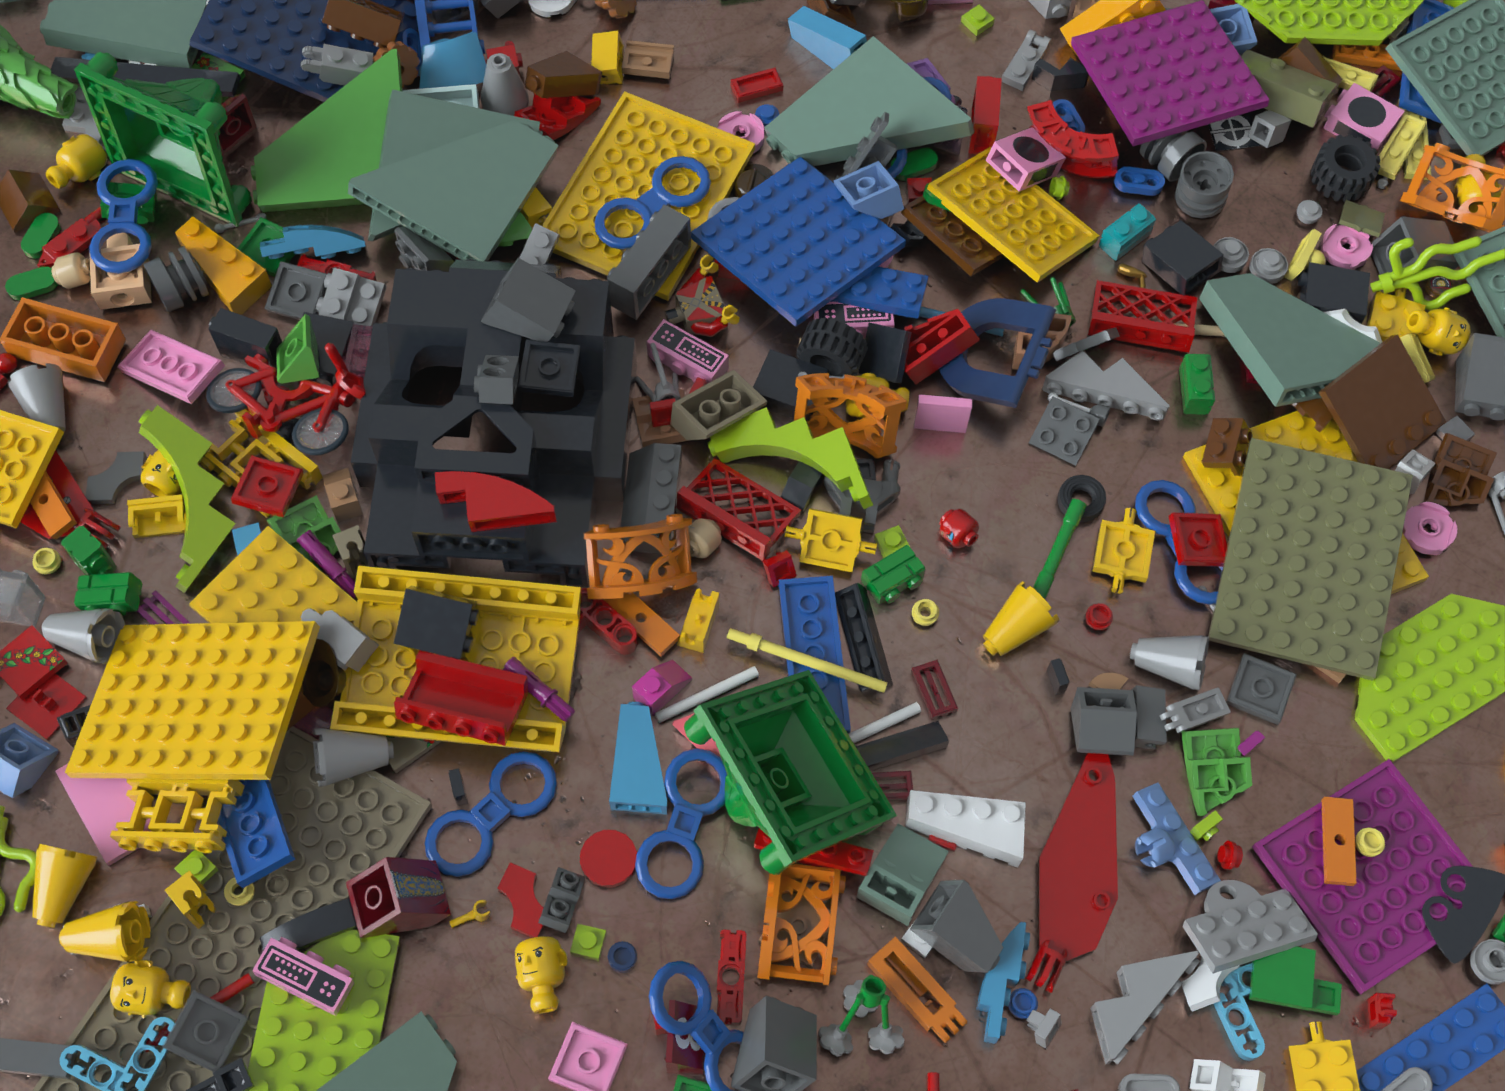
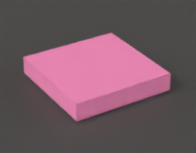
(942, 413)
(587, 1060)

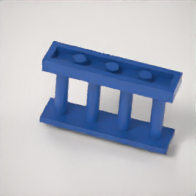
(428, 29)

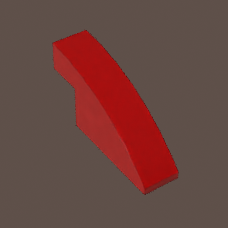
(493, 500)

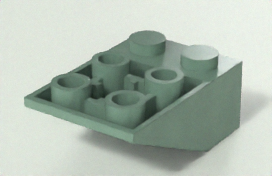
(902, 874)

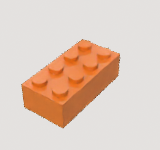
(63, 338)

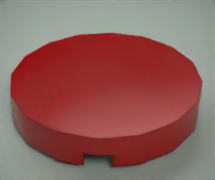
(608, 858)

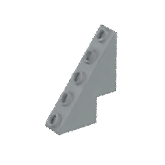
(1115, 387)
(1142, 989)

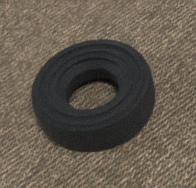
(1088, 484)

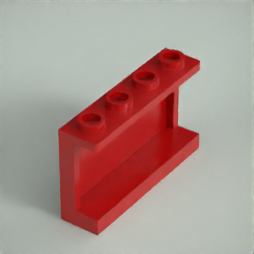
(463, 698)

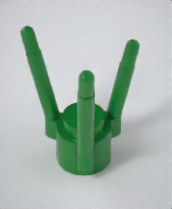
(1060, 292)

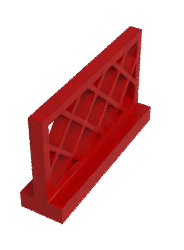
(1140, 329)
(738, 532)

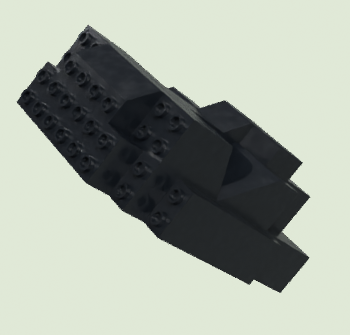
(559, 455)

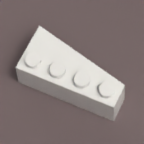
(970, 822)

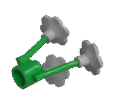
(859, 1000)

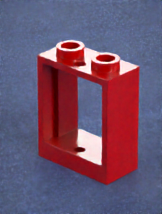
(985, 113)

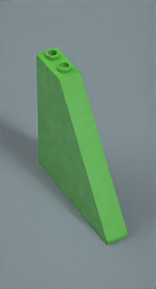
(330, 145)

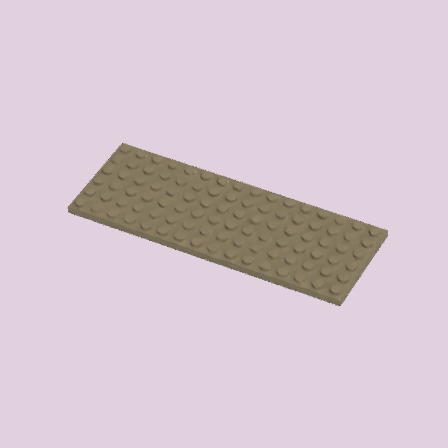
(334, 838)

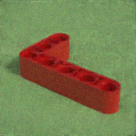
(613, 631)

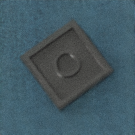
(295, 291)
(1261, 689)
(205, 1031)

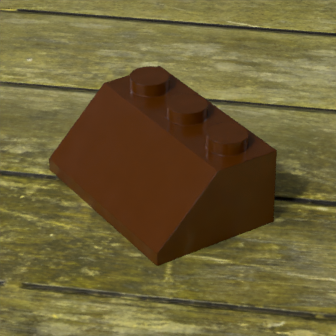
(364, 20)

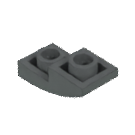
(561, 900)

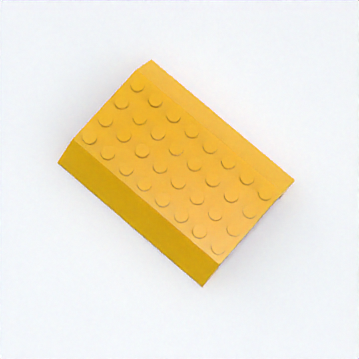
(515, 620)

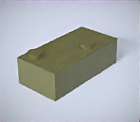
(1289, 89)

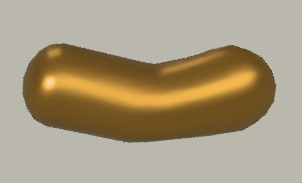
(1133, 272)

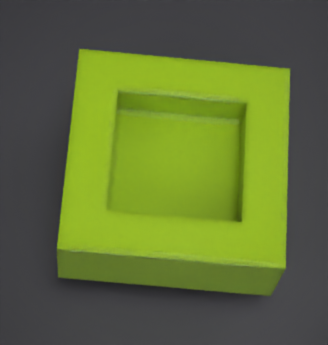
(977, 20)
(890, 540)
(1207, 827)
(198, 865)
(588, 942)

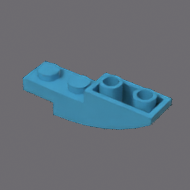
(323, 239)
(993, 991)

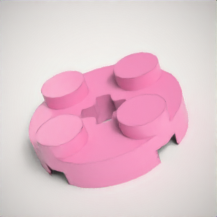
(743, 123)
(1340, 257)
(1440, 522)

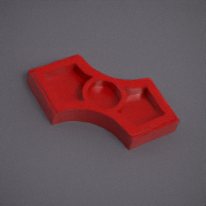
(518, 887)

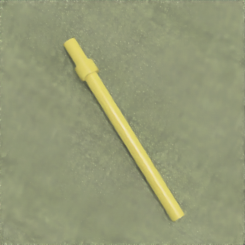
(755, 643)

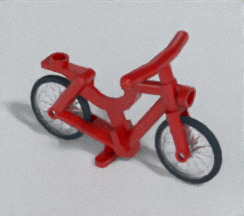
(314, 433)

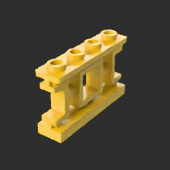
(271, 446)
(175, 835)

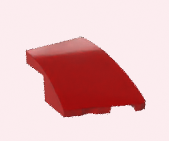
(559, 114)

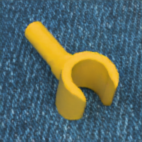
(472, 914)

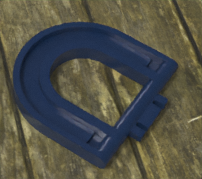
(1008, 315)

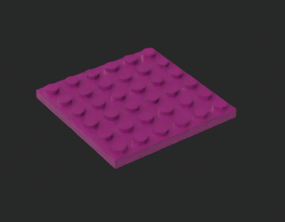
(1169, 72)
(1379, 920)

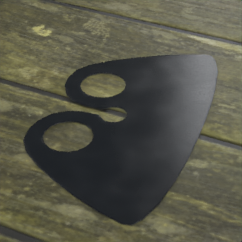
(1465, 926)

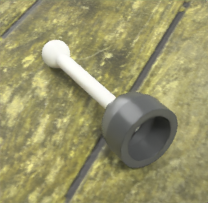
(1098, 411)

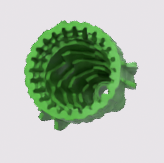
(32, 83)

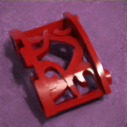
(1084, 152)

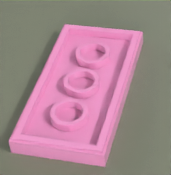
(171, 366)
(100, 806)

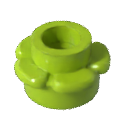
(1059, 187)

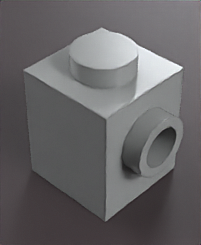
(1269, 128)

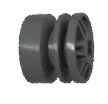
(1172, 152)
(1204, 184)
(176, 279)

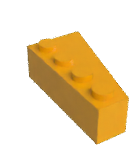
(1109, 13)
(226, 269)

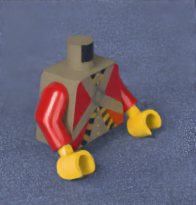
(700, 304)

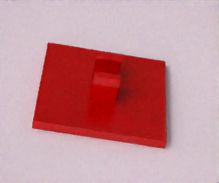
(46, 704)

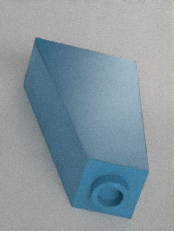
(824, 36)
(637, 772)

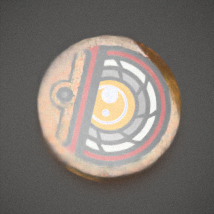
(1437, 285)

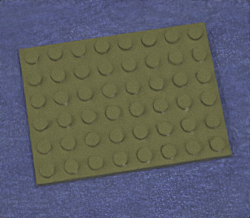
(1311, 559)

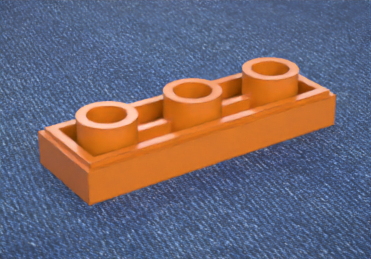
(1364, 55)
(51, 508)
(654, 630)
(1339, 825)

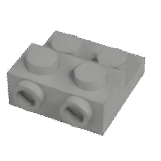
(351, 297)

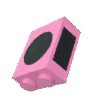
(1363, 116)
(1025, 159)

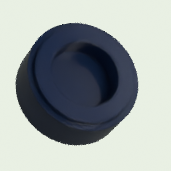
(622, 957)

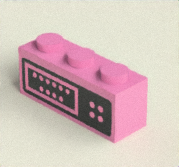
(854, 316)
(687, 353)
(304, 975)

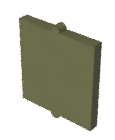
(1362, 218)

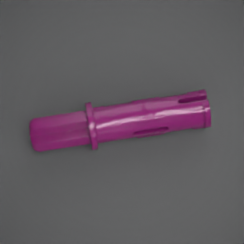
(327, 562)
(541, 691)

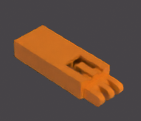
(909, 982)

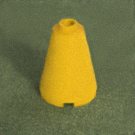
(1019, 621)
(58, 882)
(109, 934)

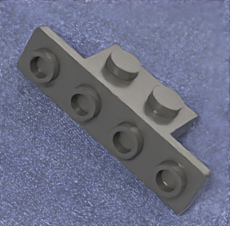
(872, 148)

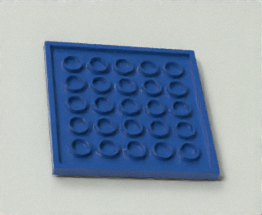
(797, 241)

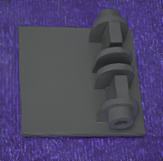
(1064, 430)

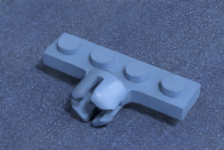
(1171, 840)

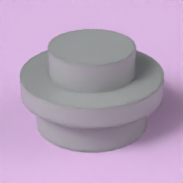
(1309, 211)

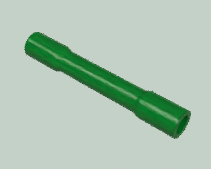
(1070, 522)

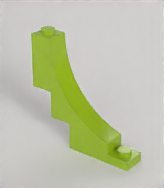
(827, 453)
(204, 524)

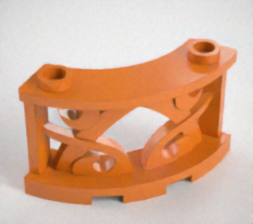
(1427, 198)
(860, 433)
(677, 571)
(775, 950)

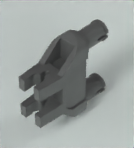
(881, 494)

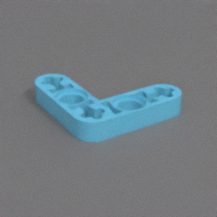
(1238, 991)
(119, 1073)

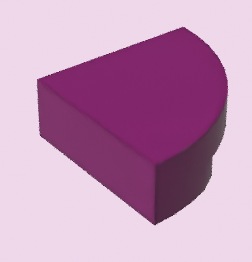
(1251, 743)

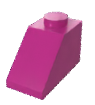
(660, 685)

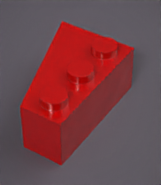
(937, 343)

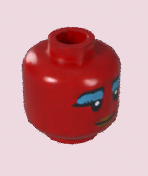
(959, 528)

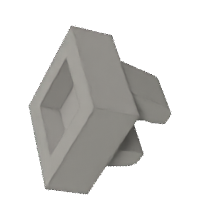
(1044, 1026)

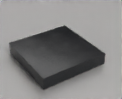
(886, 352)
(549, 368)

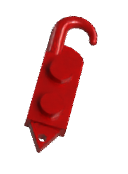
(72, 240)

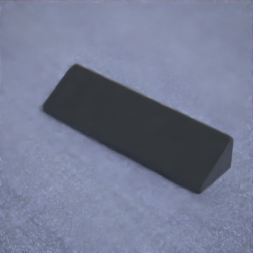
(862, 634)
(903, 745)

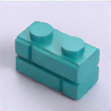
(1127, 232)

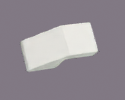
(1217, 1076)

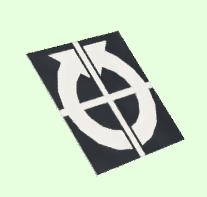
(1232, 132)

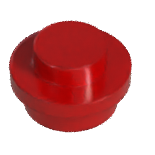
(1099, 616)
(1230, 855)

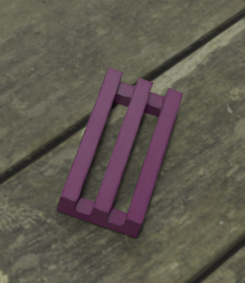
(150, 603)

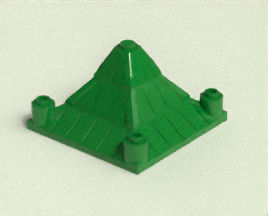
(168, 128)
(790, 768)

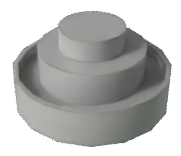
(1234, 253)
(1269, 265)
(1489, 961)

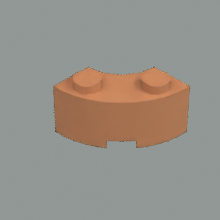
(1056, 332)

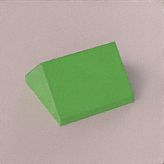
(298, 354)

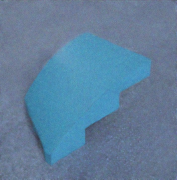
(452, 62)

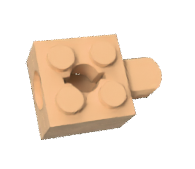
(109, 287)

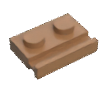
(648, 59)

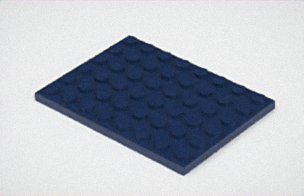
(271, 35)

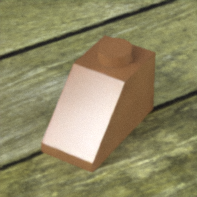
(342, 495)

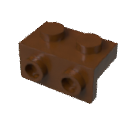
(1227, 444)

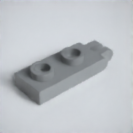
(1196, 710)

